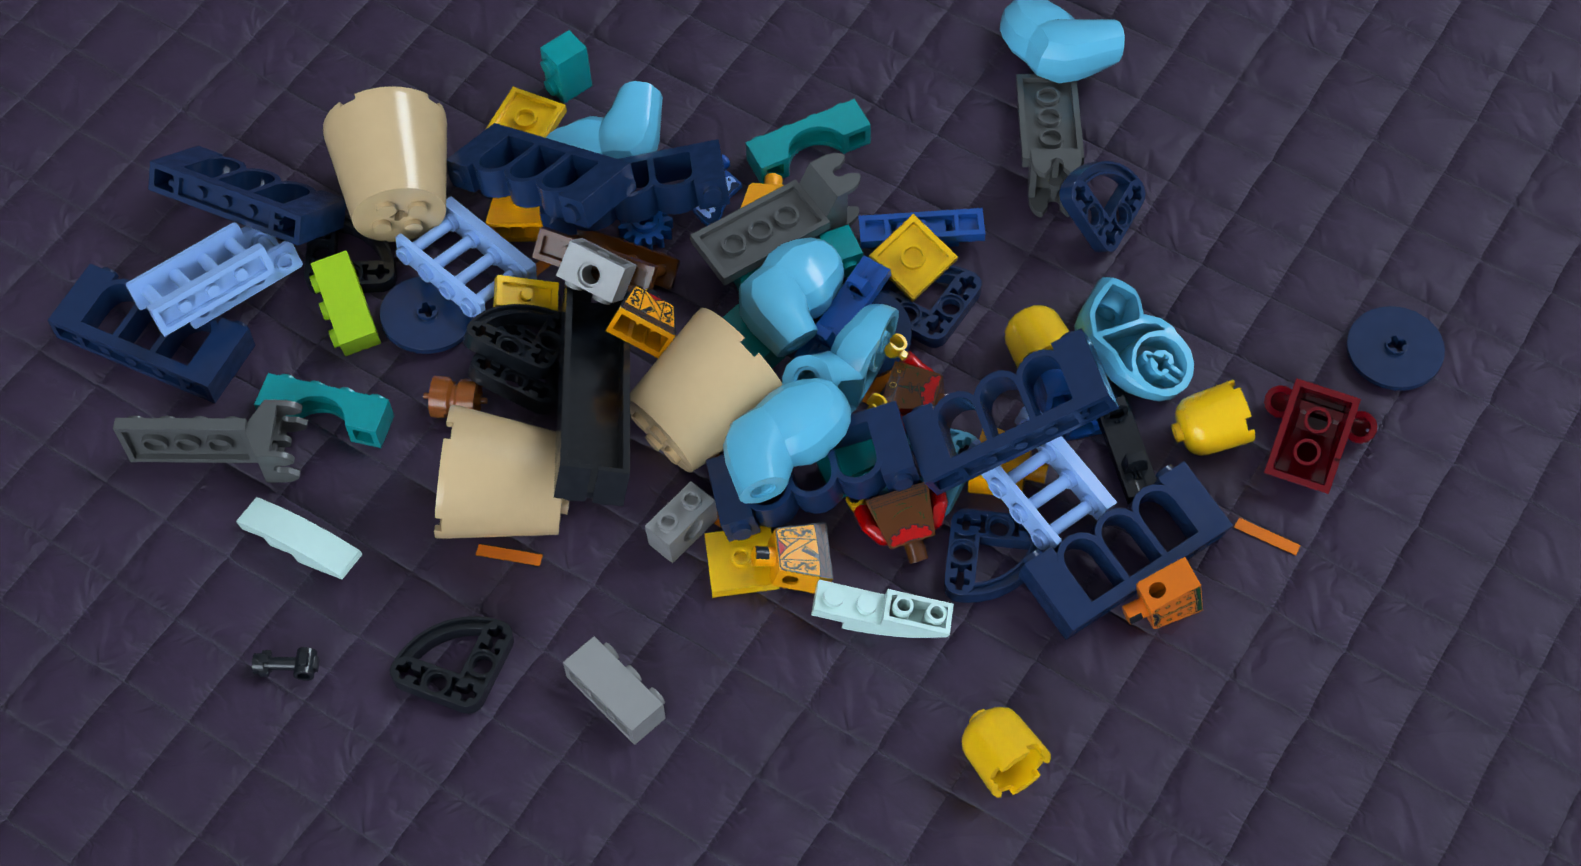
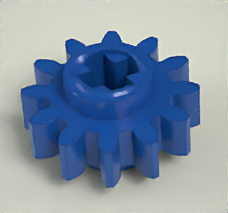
(649, 231)

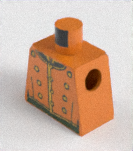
(1166, 596)

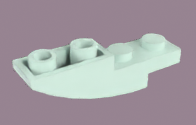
(882, 614)

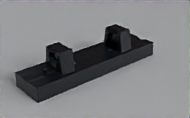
(1126, 447)

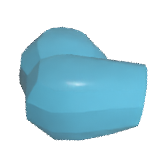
(1057, 43)
(625, 131)
(790, 292)
(1134, 348)
(853, 356)
(784, 431)

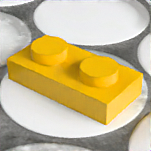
(525, 291)

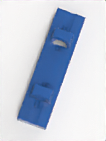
(947, 225)
(869, 279)

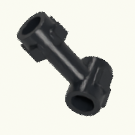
(303, 665)

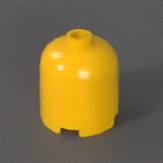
(1032, 331)
(1213, 420)
(1003, 750)

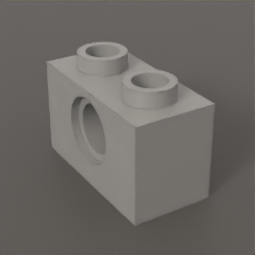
(613, 270)
(681, 522)

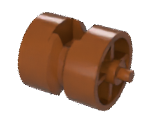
(445, 392)

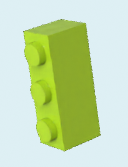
(344, 303)

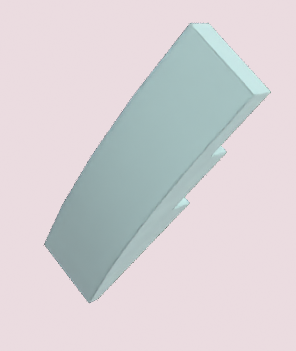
(299, 537)

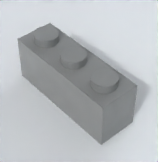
(615, 689)

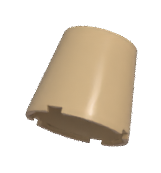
(390, 161)
(699, 390)
(496, 478)

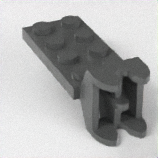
(1048, 137)
(786, 214)
(218, 439)

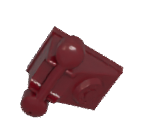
(1314, 432)

